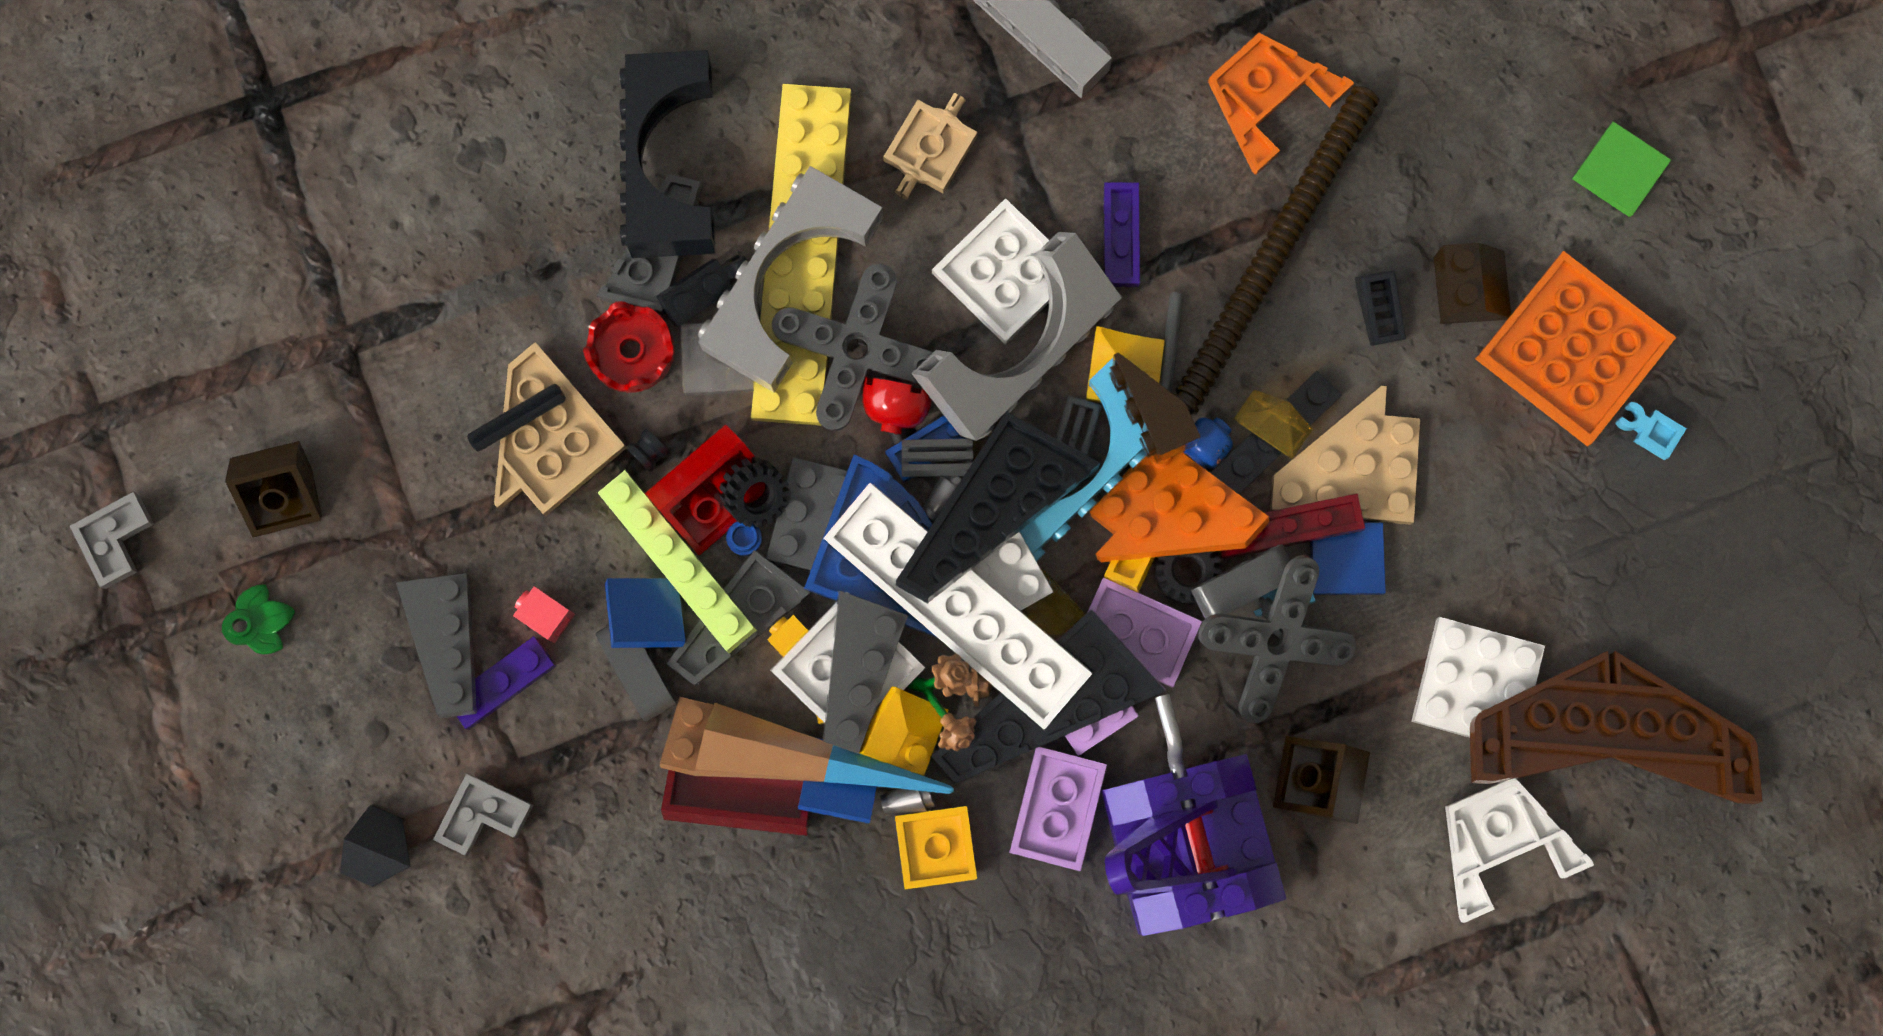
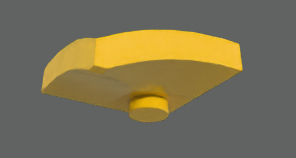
(1140, 350)
(903, 731)

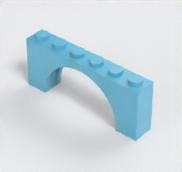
(1123, 451)

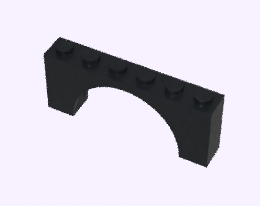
(653, 89)

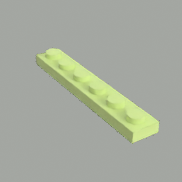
(677, 562)

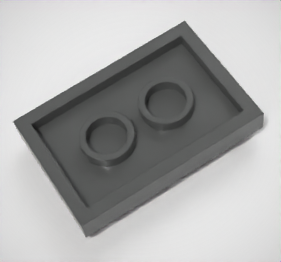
(807, 514)

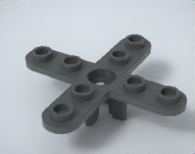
(833, 340)
(1285, 620)

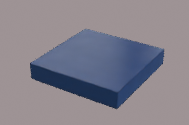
(1351, 563)
(644, 613)
(838, 800)

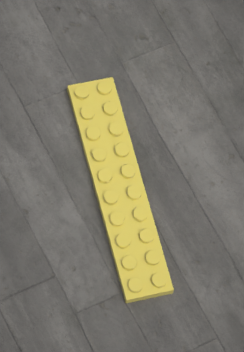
(803, 276)

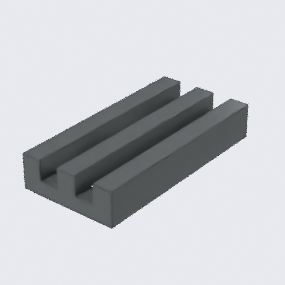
(1083, 405)
(936, 452)

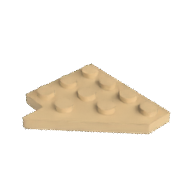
(555, 450)
(1361, 456)

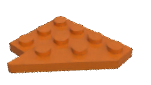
(1174, 511)

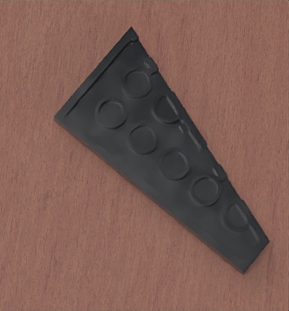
(1001, 493)
(1008, 732)

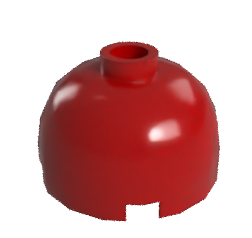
(895, 404)

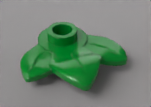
(262, 618)

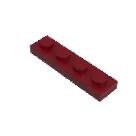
(1306, 524)

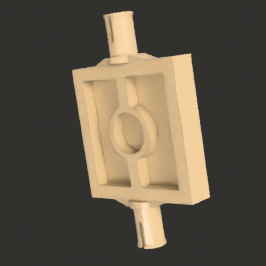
(930, 146)

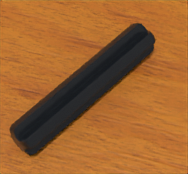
(516, 417)

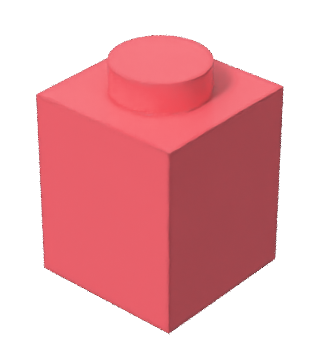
(543, 614)

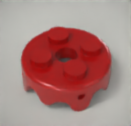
(612, 331)

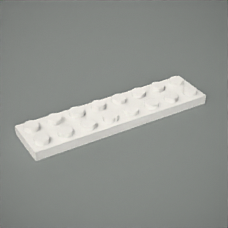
(965, 616)

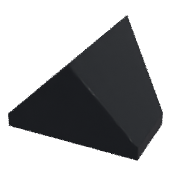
(375, 847)

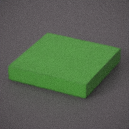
(1621, 169)

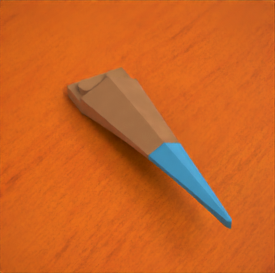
(734, 744)

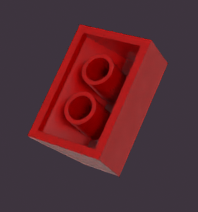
(692, 490)

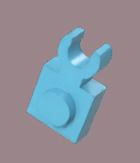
(1655, 433)

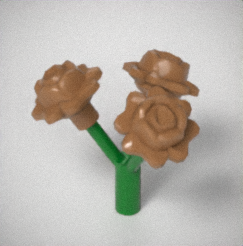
(953, 678)

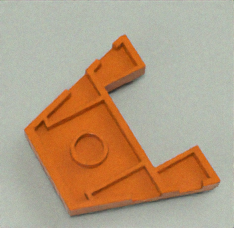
(1258, 82)

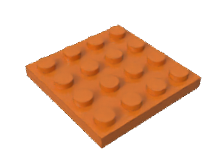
(1575, 348)

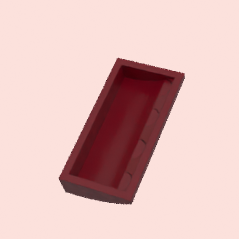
(735, 802)

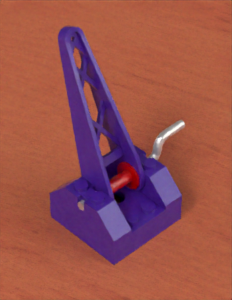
(1190, 841)

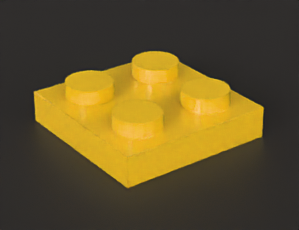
(935, 847)

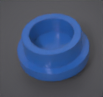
(743, 539)

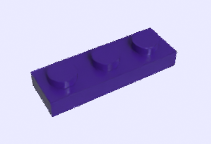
(1121, 233)
(508, 679)

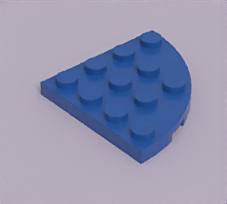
(833, 571)

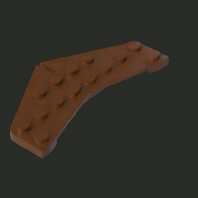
(1632, 719)

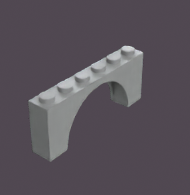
(814, 210)
(1077, 301)

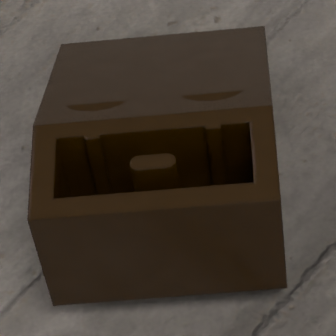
(1160, 414)

